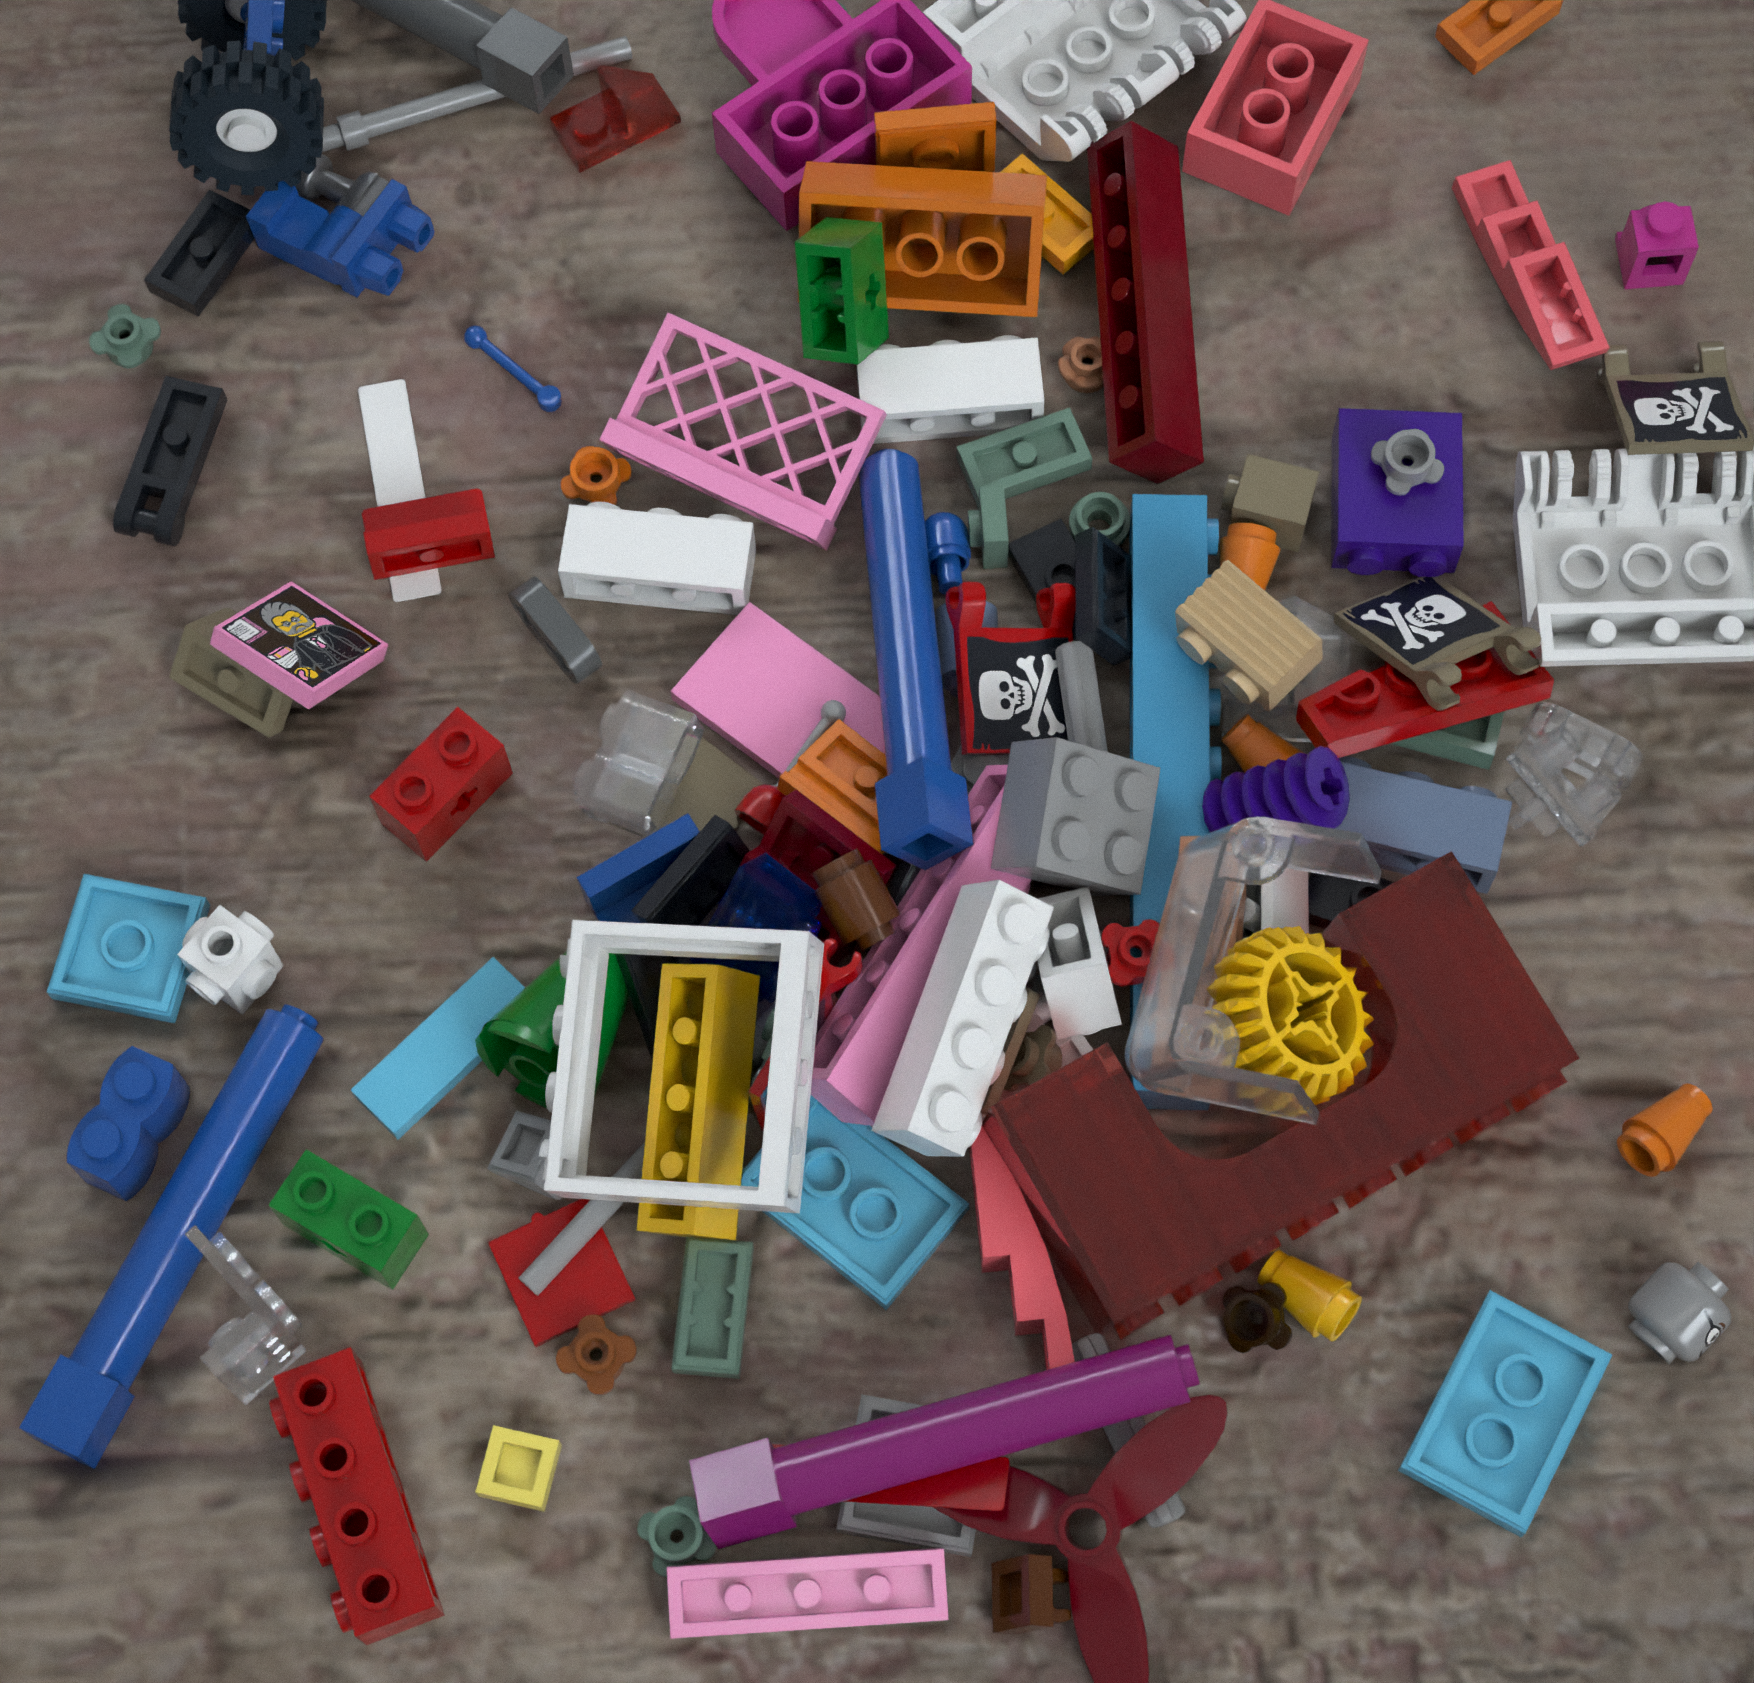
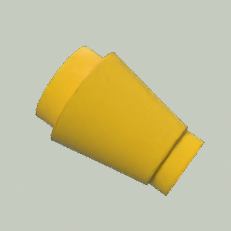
(1314, 1296)

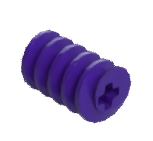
(1299, 790)

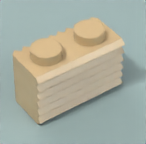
(1246, 637)

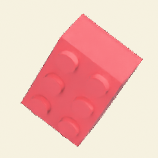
(1274, 105)

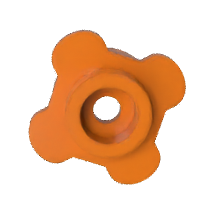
(590, 462)

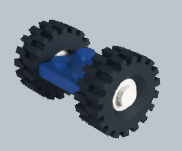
(247, 109)

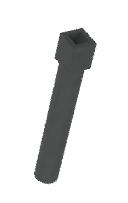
(510, 49)

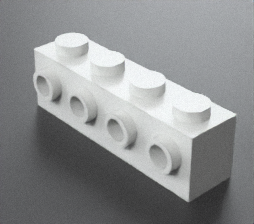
(964, 1019)

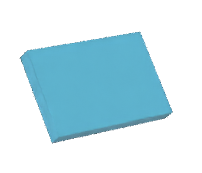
(866, 1206)
(1505, 1413)

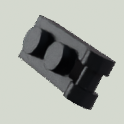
(170, 460)

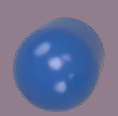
(947, 549)

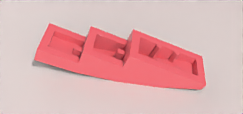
(1530, 266)
(1014, 1244)

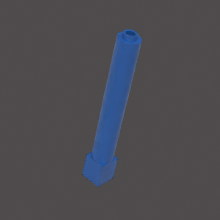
(921, 798)
(90, 1389)

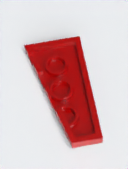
(1388, 706)

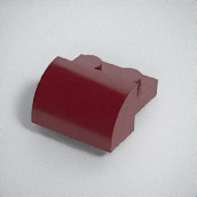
(805, 840)

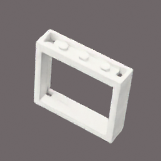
(578, 1034)

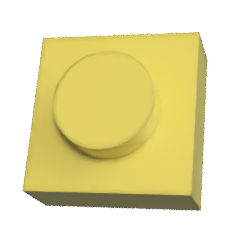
(518, 1468)

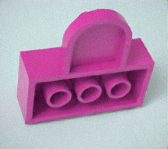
(820, 83)

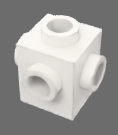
(230, 958)

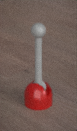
(762, 801)

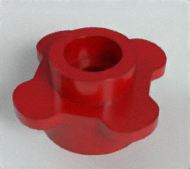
(1118, 940)

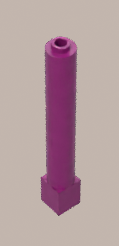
(762, 1488)

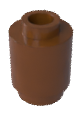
(856, 900)

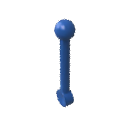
(548, 396)

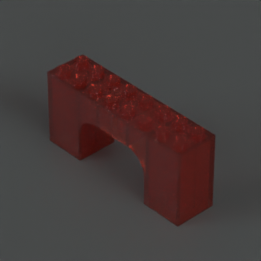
(1452, 1046)

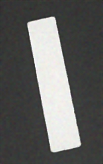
(395, 468)

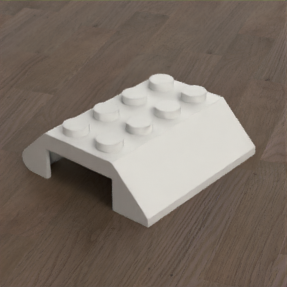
(1078, 62)
(1636, 566)

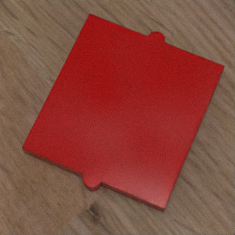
(584, 1287)

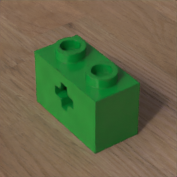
(842, 290)
(349, 1219)

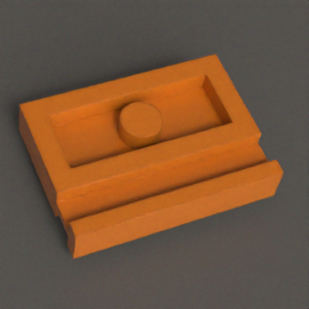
(841, 779)

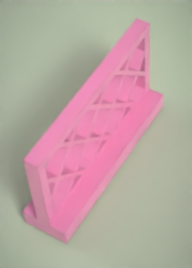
(721, 478)

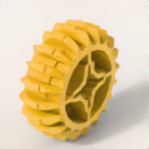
(1294, 1010)

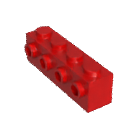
(356, 1497)

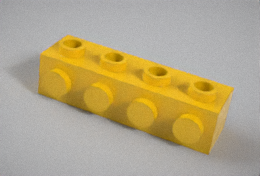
(699, 1092)

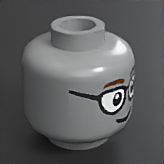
(1679, 1311)

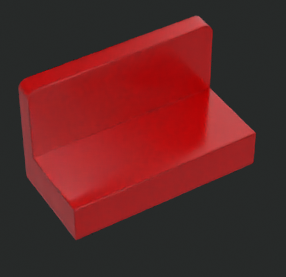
(427, 533)

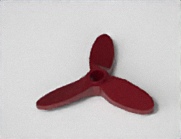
(1131, 1485)

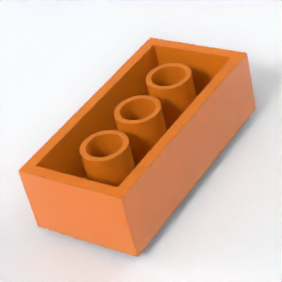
(947, 234)

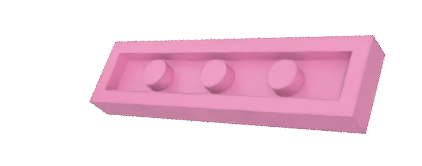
(807, 1593)

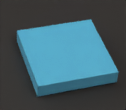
(125, 948)

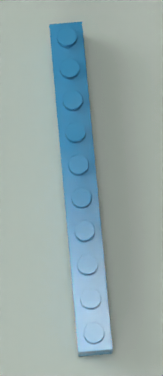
(1169, 700)

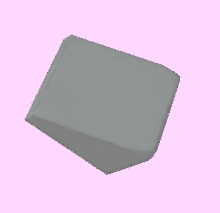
(519, 1150)

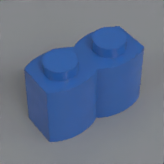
(120, 1136)

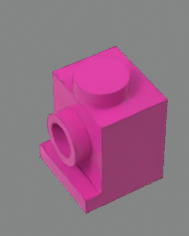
(1657, 232)

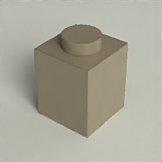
(1273, 497)

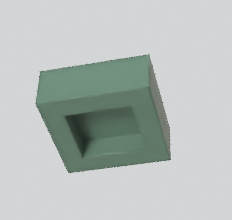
(989, 527)

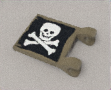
(1676, 410)
(1431, 627)

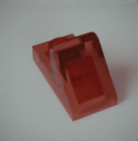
(617, 118)

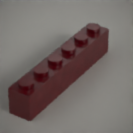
(1144, 304)

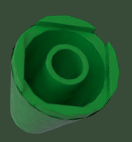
(523, 1030)

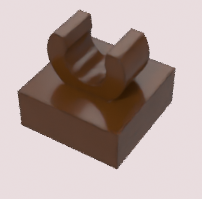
(1025, 1594)

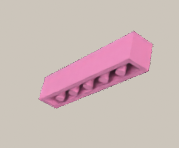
(873, 1015)

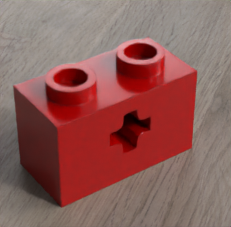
(441, 784)

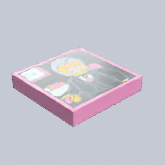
(299, 644)

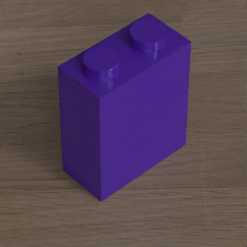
(1386, 530)

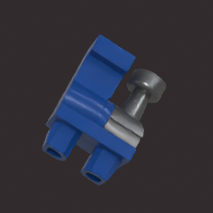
(352, 241)

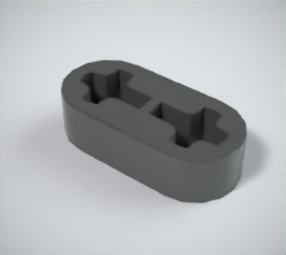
(555, 630)

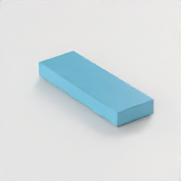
(436, 1052)

